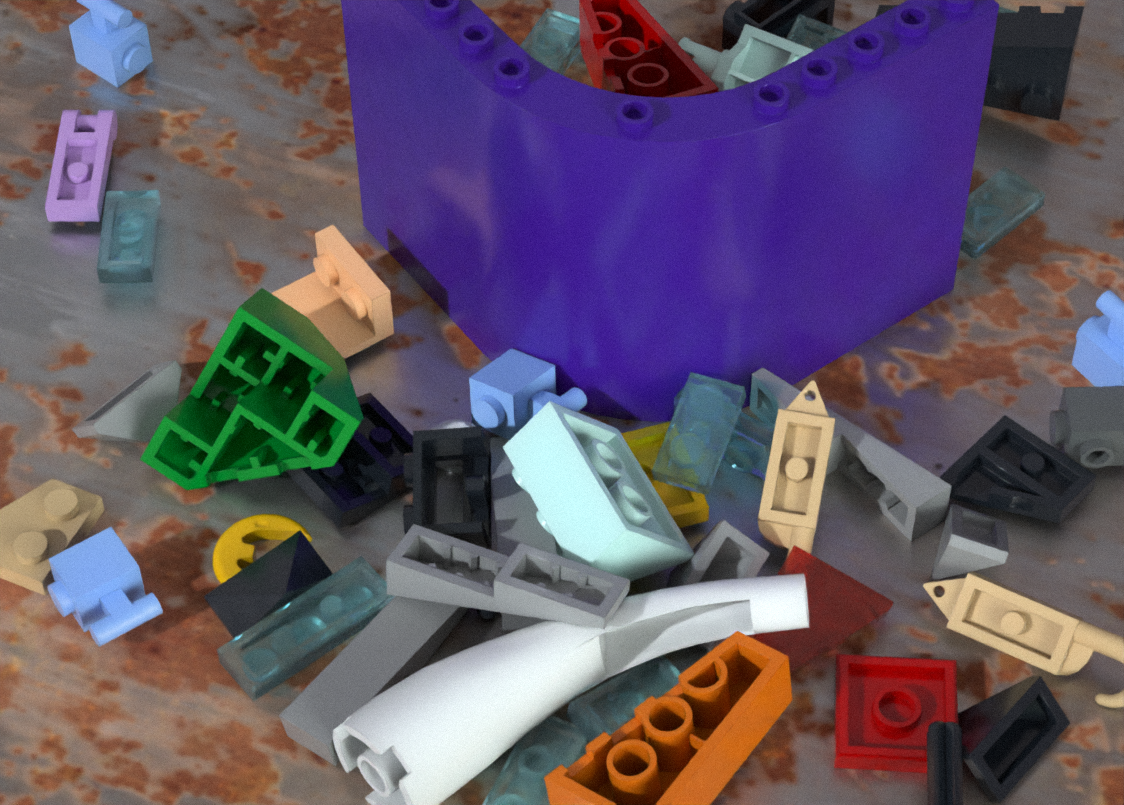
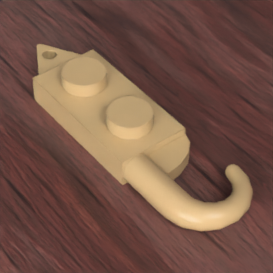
(796, 472)
(1025, 627)

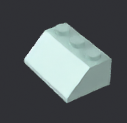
(594, 495)

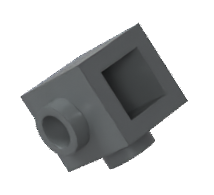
(1090, 425)

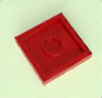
(887, 709)

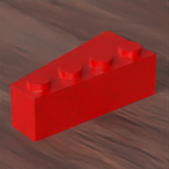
(634, 53)

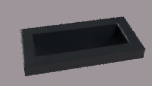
(267, 584)
(1010, 734)

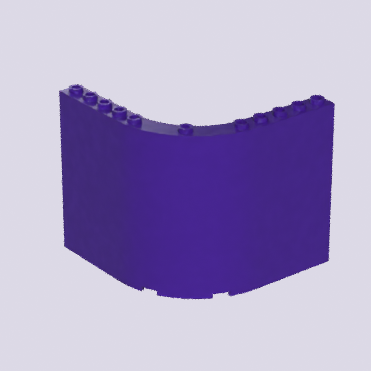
(668, 227)

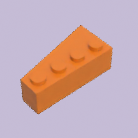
(689, 738)

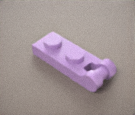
(81, 166)

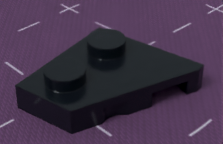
(1019, 474)

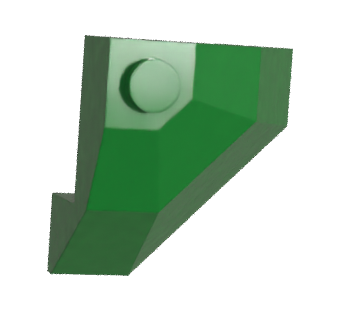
(262, 405)

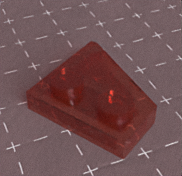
(836, 610)

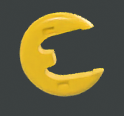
(233, 547)

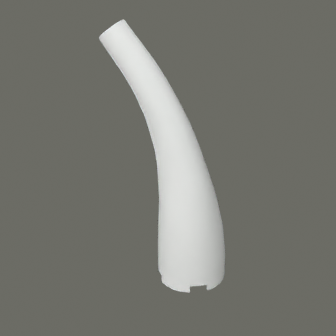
(470, 708)

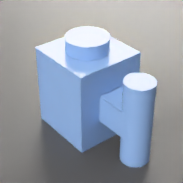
(110, 41)
(1101, 344)
(514, 391)
(101, 587)

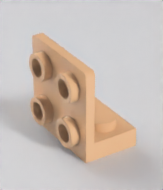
(342, 296)

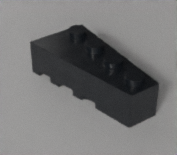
(1030, 60)

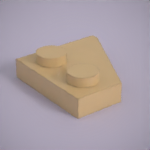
(42, 527)

